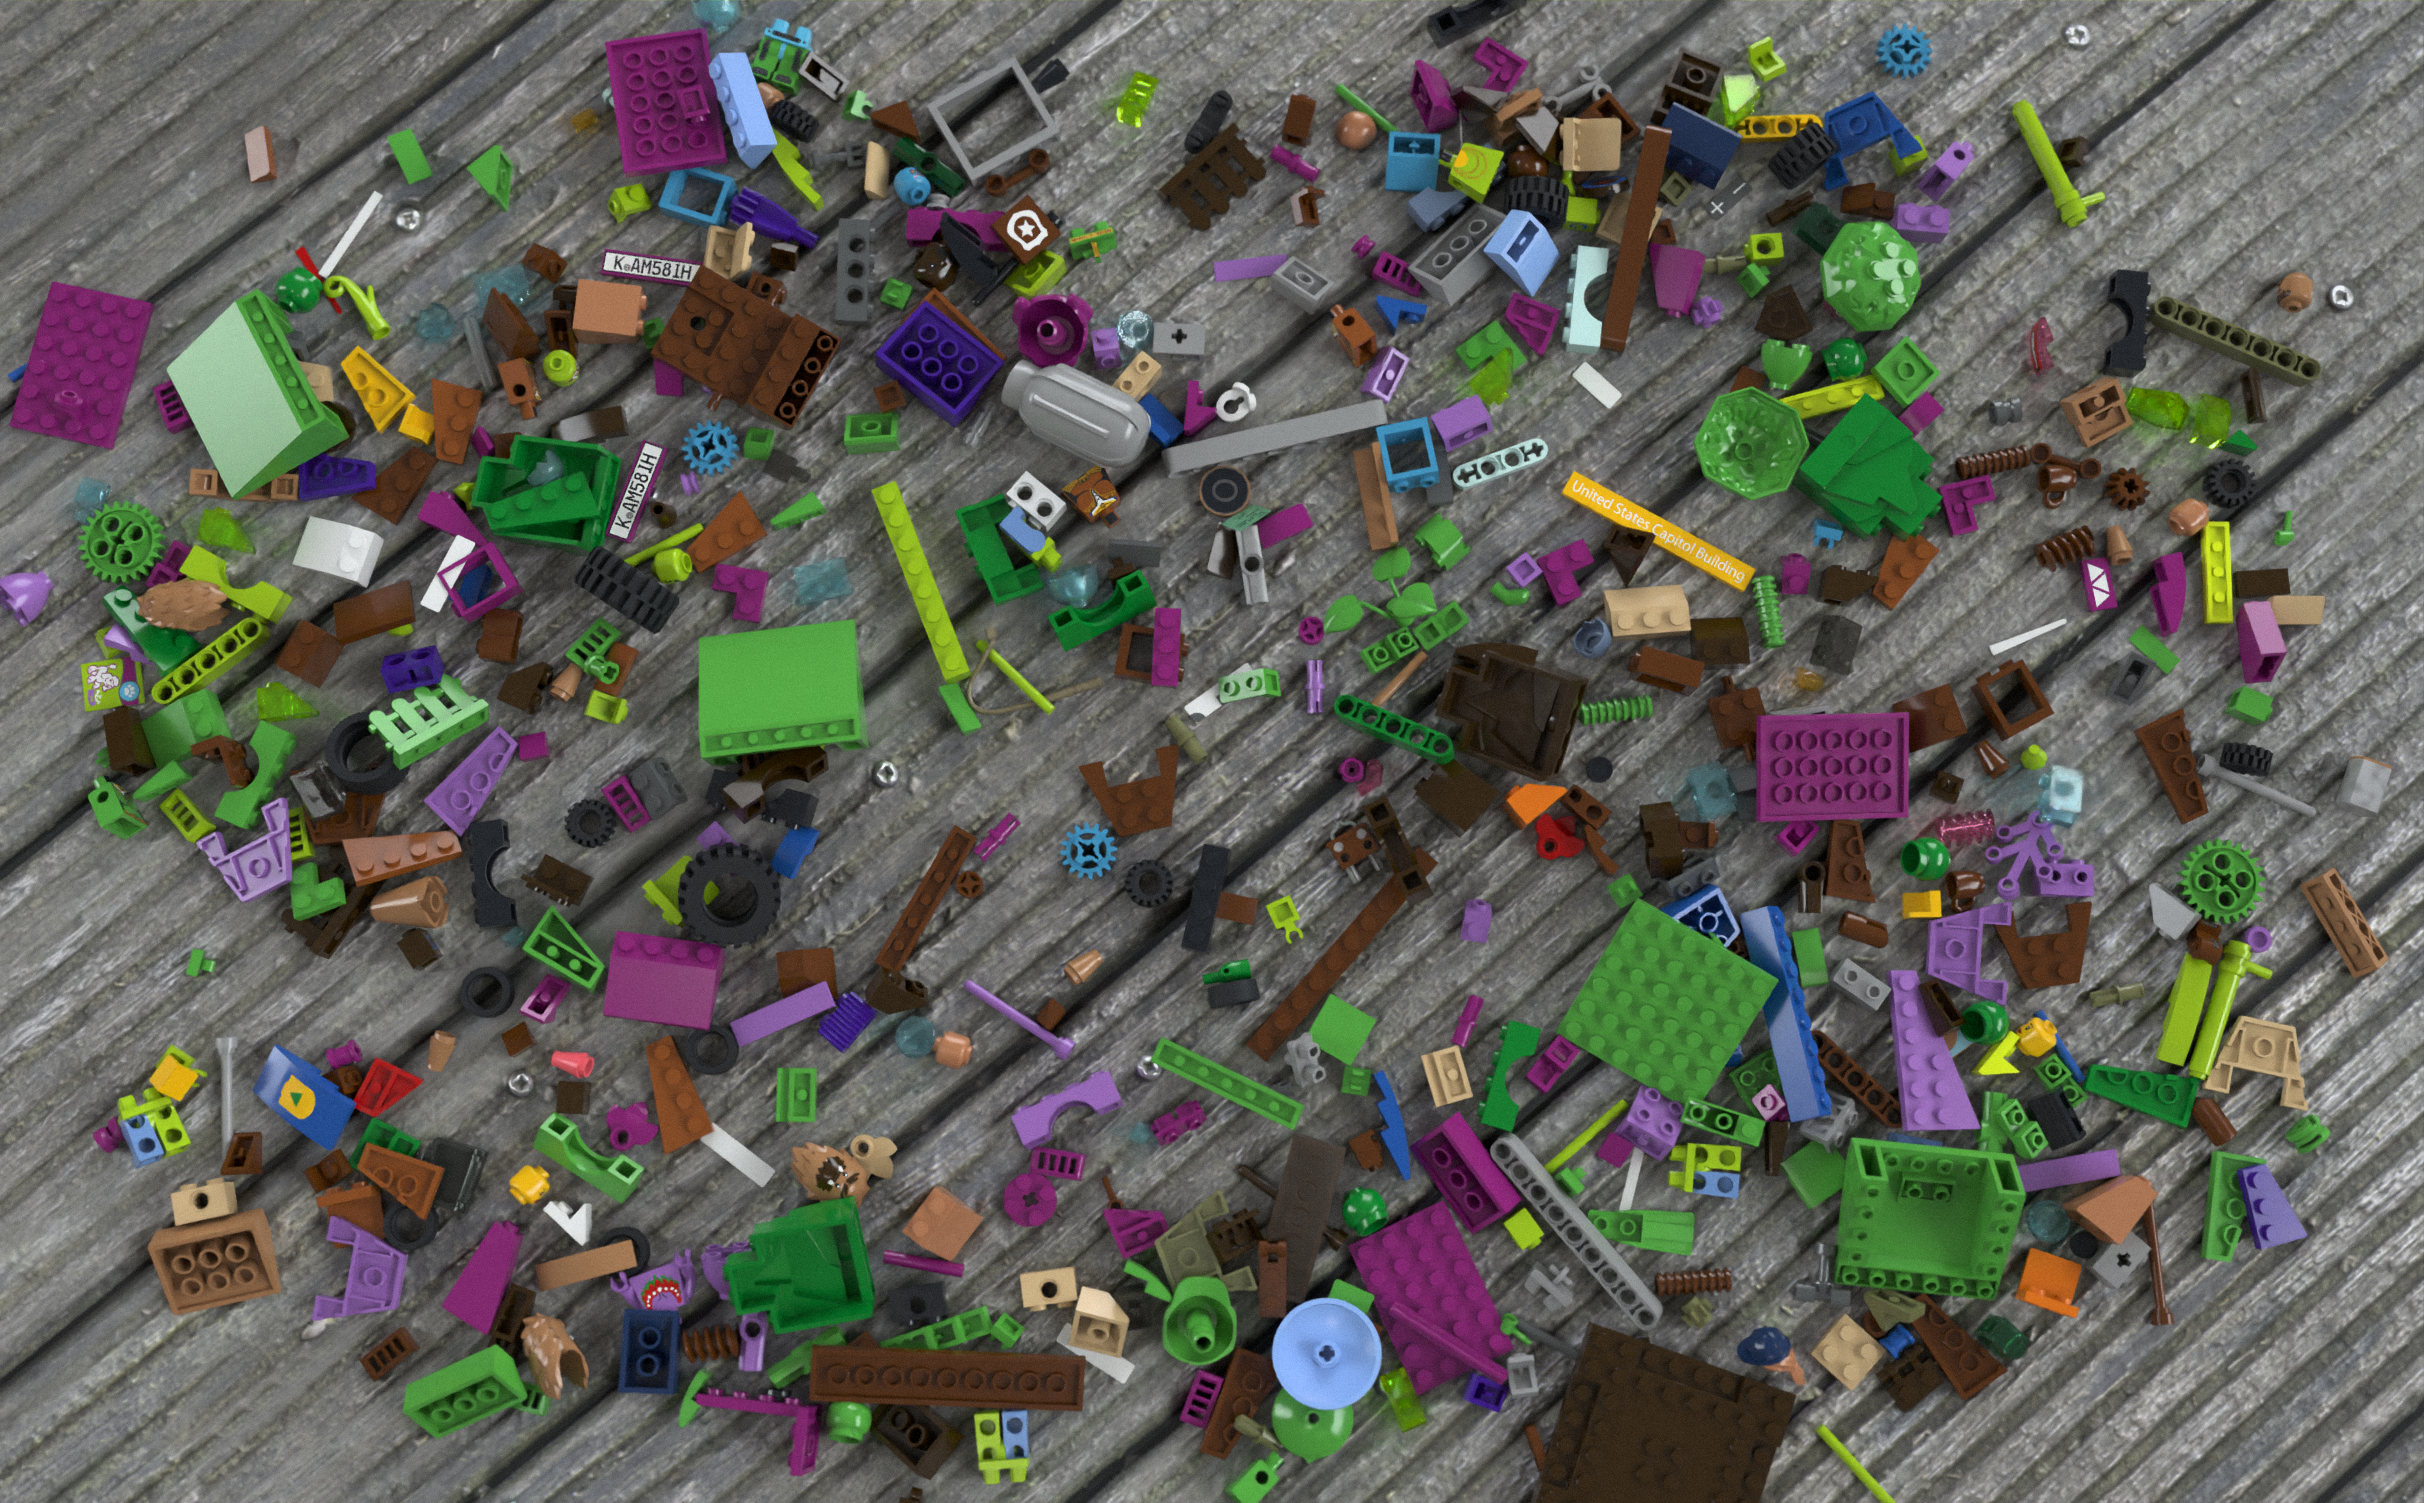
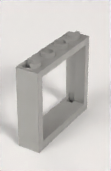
(1010, 157)

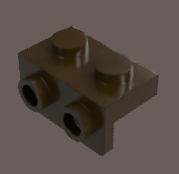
(1234, 1237)

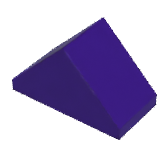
(1484, 1392)

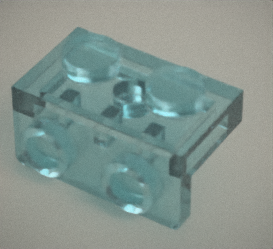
(509, 279)

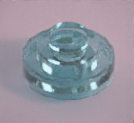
(1135, 329)

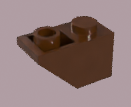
(1299, 120)

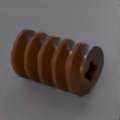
(2066, 548)
(711, 1344)

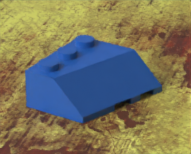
(1705, 912)

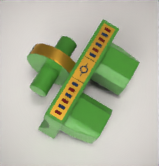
(1092, 243)

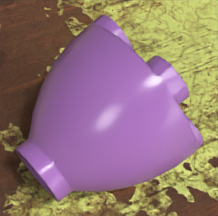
(25, 595)
(712, 1265)

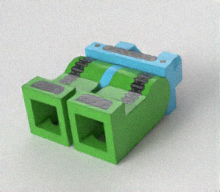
(781, 56)

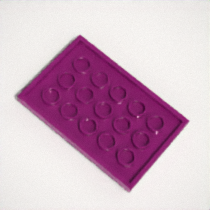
(647, 106)
(85, 346)
(1832, 766)
(1433, 1274)

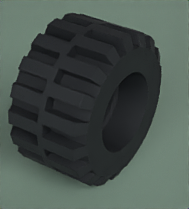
(1802, 156)
(1540, 196)

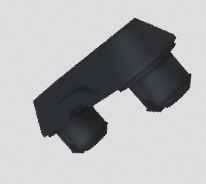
(1208, 122)

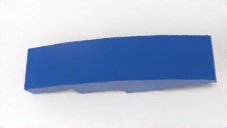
(1393, 1136)

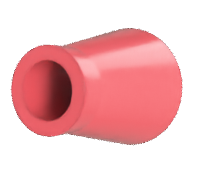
(575, 1063)

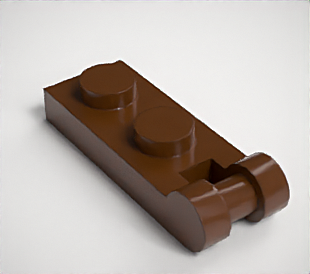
(1272, 1279)

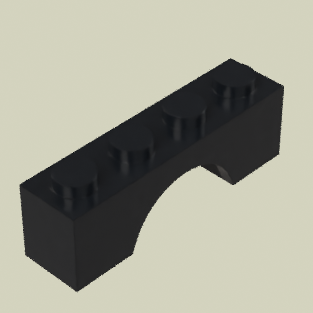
(1461, 21)
(2129, 293)
(791, 807)
(488, 842)
(1205, 899)

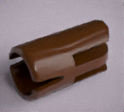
(1863, 929)
(2213, 1121)

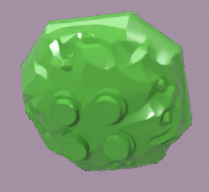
(1870, 275)
(1751, 444)

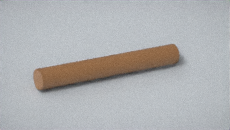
(1397, 682)

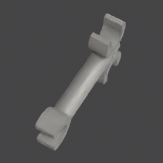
(1591, 83)

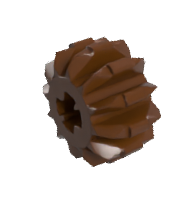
(2133, 484)

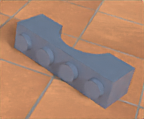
(1432, 207)

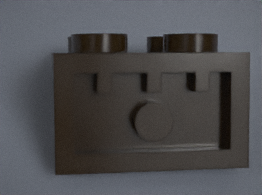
(561, 880)

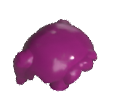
(1052, 328)

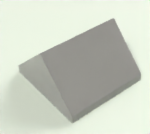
(1301, 284)

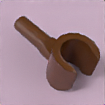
(1111, 1194)

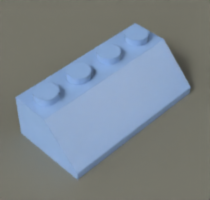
(742, 107)

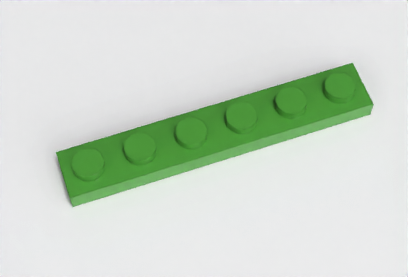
(1228, 1083)

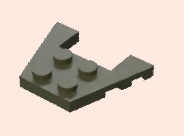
(1188, 1254)

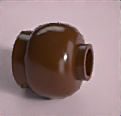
(1526, 162)

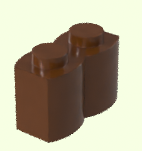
(500, 636)

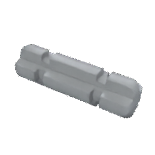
(980, 424)

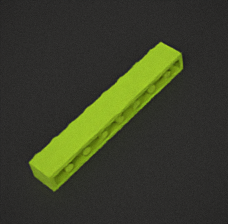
(921, 583)

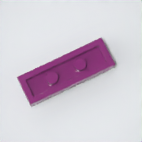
(1166, 647)

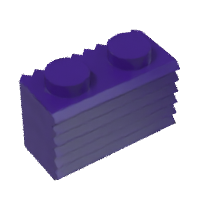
(847, 1021)

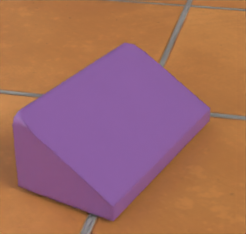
(1385, 374)

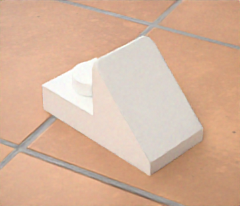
(577, 1226)

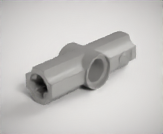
(1253, 582)

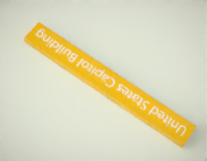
(1668, 536)

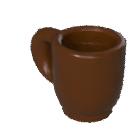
(2055, 480)
(1963, 885)

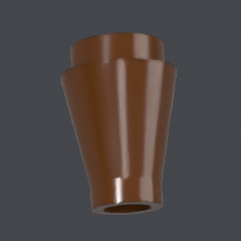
(1991, 760)

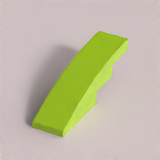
(787, 158)
(2184, 1010)

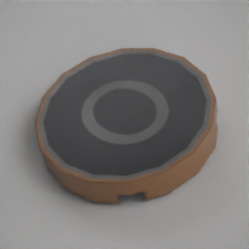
(1224, 491)

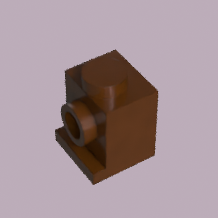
(759, 282)
(1367, 1151)

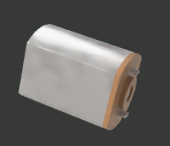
(2363, 786)

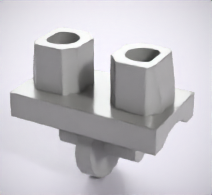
(1303, 1058)
(1554, 1282)

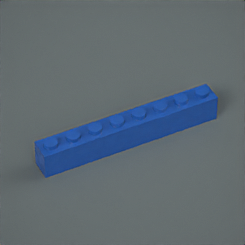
(1786, 1016)

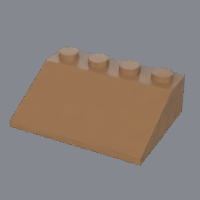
(216, 1261)

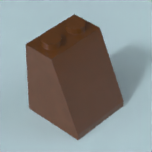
(309, 653)

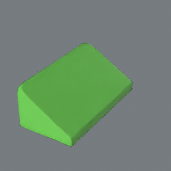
(959, 708)

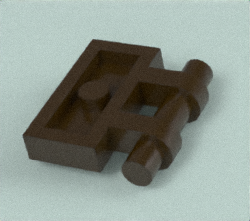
(1916, 1383)

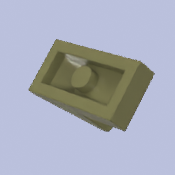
(1891, 1307)

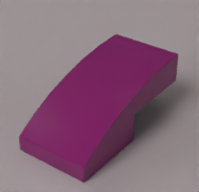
(1921, 413)
(1284, 525)
(169, 568)
(1551, 1064)

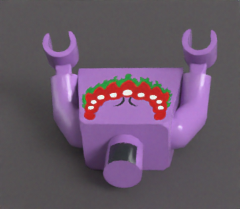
(661, 1287)

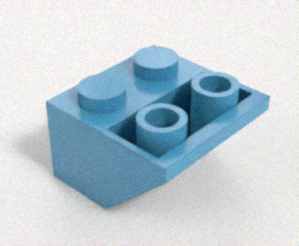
(1412, 161)

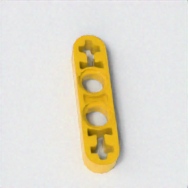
(1771, 125)

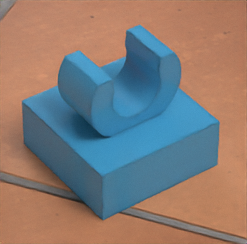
(1828, 530)

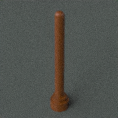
(2161, 1314)

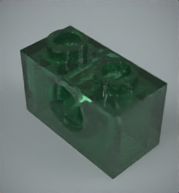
(1808, 228)
(2001, 1337)

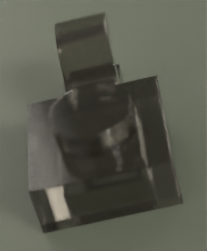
(782, 467)

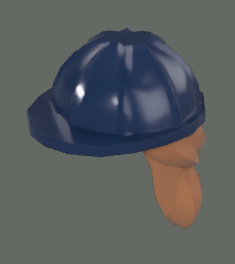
(1771, 1350)

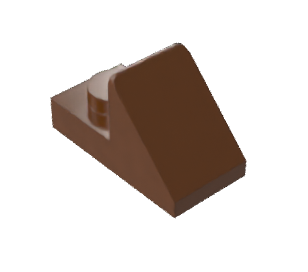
(1867, 202)

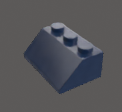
(1698, 146)

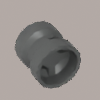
(2005, 411)

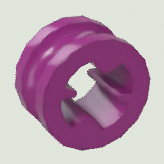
(1363, 247)

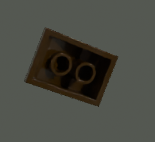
(916, 1436)

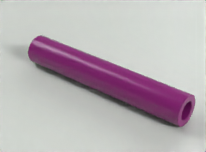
(923, 1263)

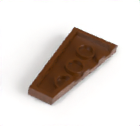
(2172, 760)
(1242, 1391)

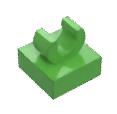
(854, 105)
(1753, 279)
(896, 294)
(652, 332)
(1624, 891)
(197, 962)
(1356, 1081)
(1570, 1180)
(1006, 1330)

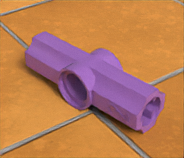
(753, 1347)

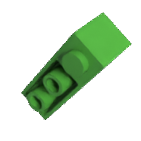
(1723, 1122)

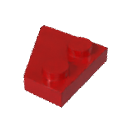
(384, 1087)

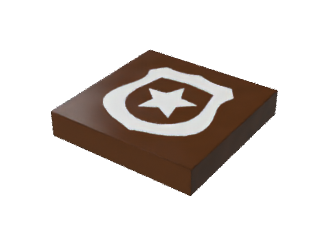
(1025, 230)

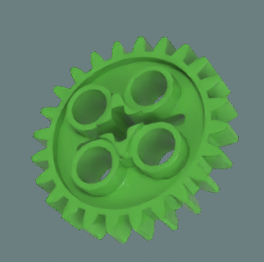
(143, 550)
(2234, 863)

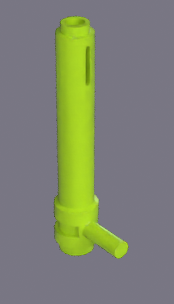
(2066, 198)
(2230, 970)

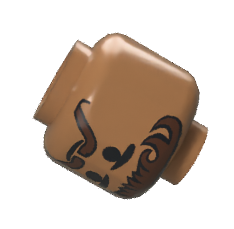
(2295, 292)

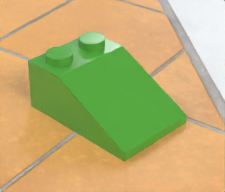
(184, 724)

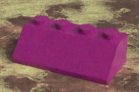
(1465, 1173)

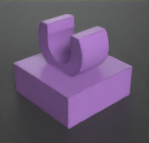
(1523, 570)

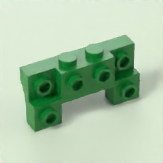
(993, 562)

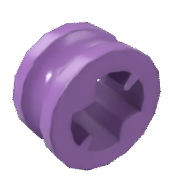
(690, 483)

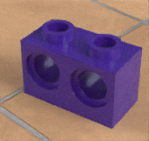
(412, 669)

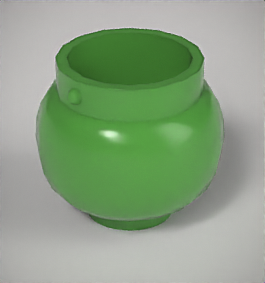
(848, 1422)

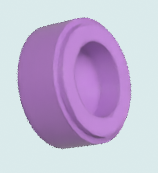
(2257, 938)

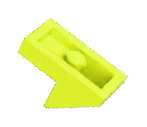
(1994, 1062)

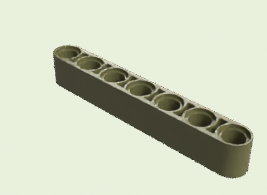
(2245, 341)

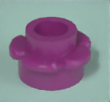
(1358, 768)

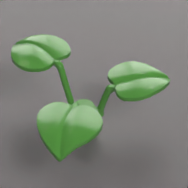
(1415, 600)

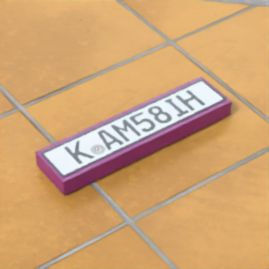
(648, 268)
(636, 492)

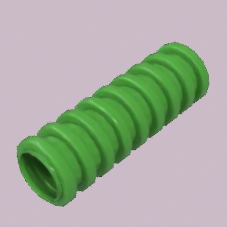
(1768, 612)
(1615, 710)

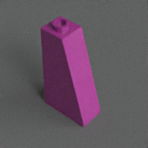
(486, 1277)

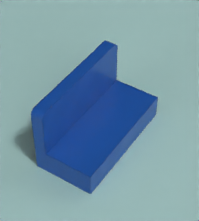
(1164, 425)

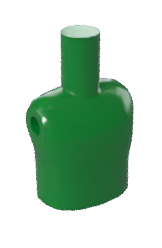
(1229, 972)

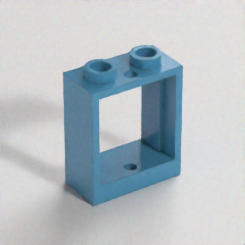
(675, 186)
(1402, 433)

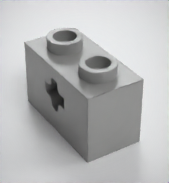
(1192, 345)
(1858, 985)
(2104, 1262)

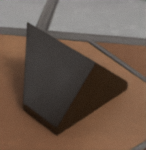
(1477, 102)
(1628, 549)

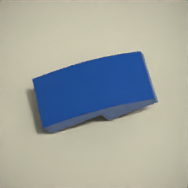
(793, 850)

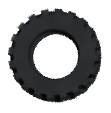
(626, 589)
(729, 929)

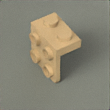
(1590, 144)
(729, 250)

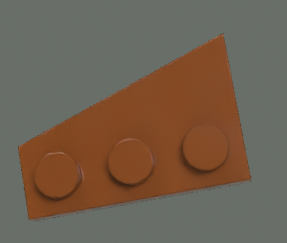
(454, 419)
(726, 535)
(1901, 568)
(405, 1177)

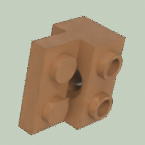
(1501, 125)
(2100, 397)

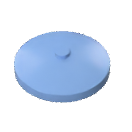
(1326, 1354)

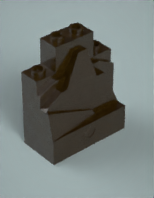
(1513, 712)

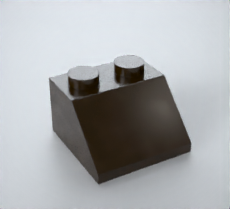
(1720, 643)

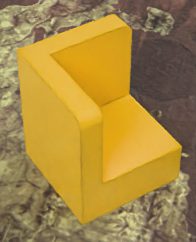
(417, 425)
(1921, 905)
(173, 1078)

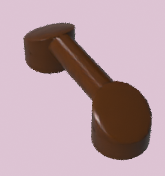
(998, 186)
(2086, 469)

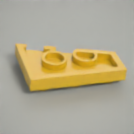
(378, 389)

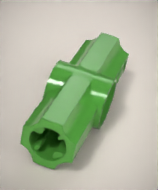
(1991, 1135)
(800, 1359)

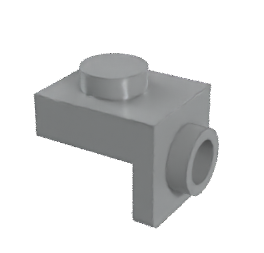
(1521, 1376)

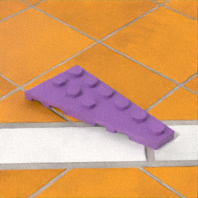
(1926, 1075)

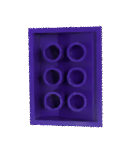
(938, 363)

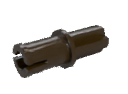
(1790, 208)

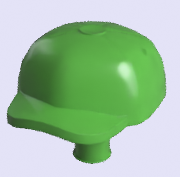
(1199, 1321)

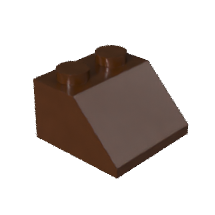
(1932, 717)

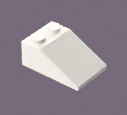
(338, 551)

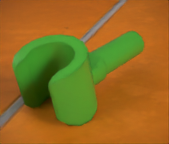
(2284, 536)
(1508, 1327)

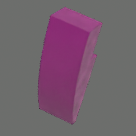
(2169, 592)

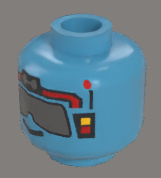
(912, 186)

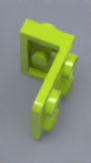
(665, 892)

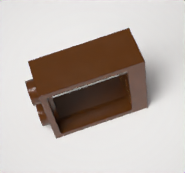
(1121, 670)
(1665, 670)
(1993, 711)

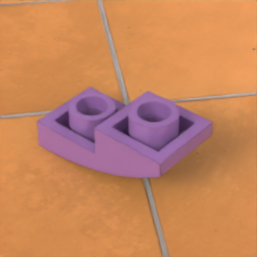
(119, 639)

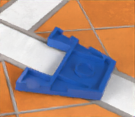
(1859, 126)

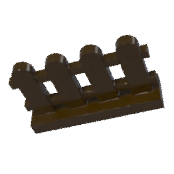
(1218, 166)
(337, 922)

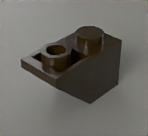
(1842, 586)
(525, 687)
(895, 993)

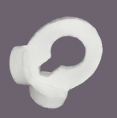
(1238, 390)

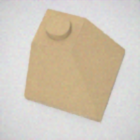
(1099, 1323)

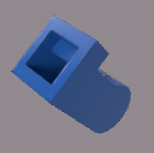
(475, 585)

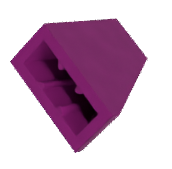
(1676, 277)
(2259, 642)

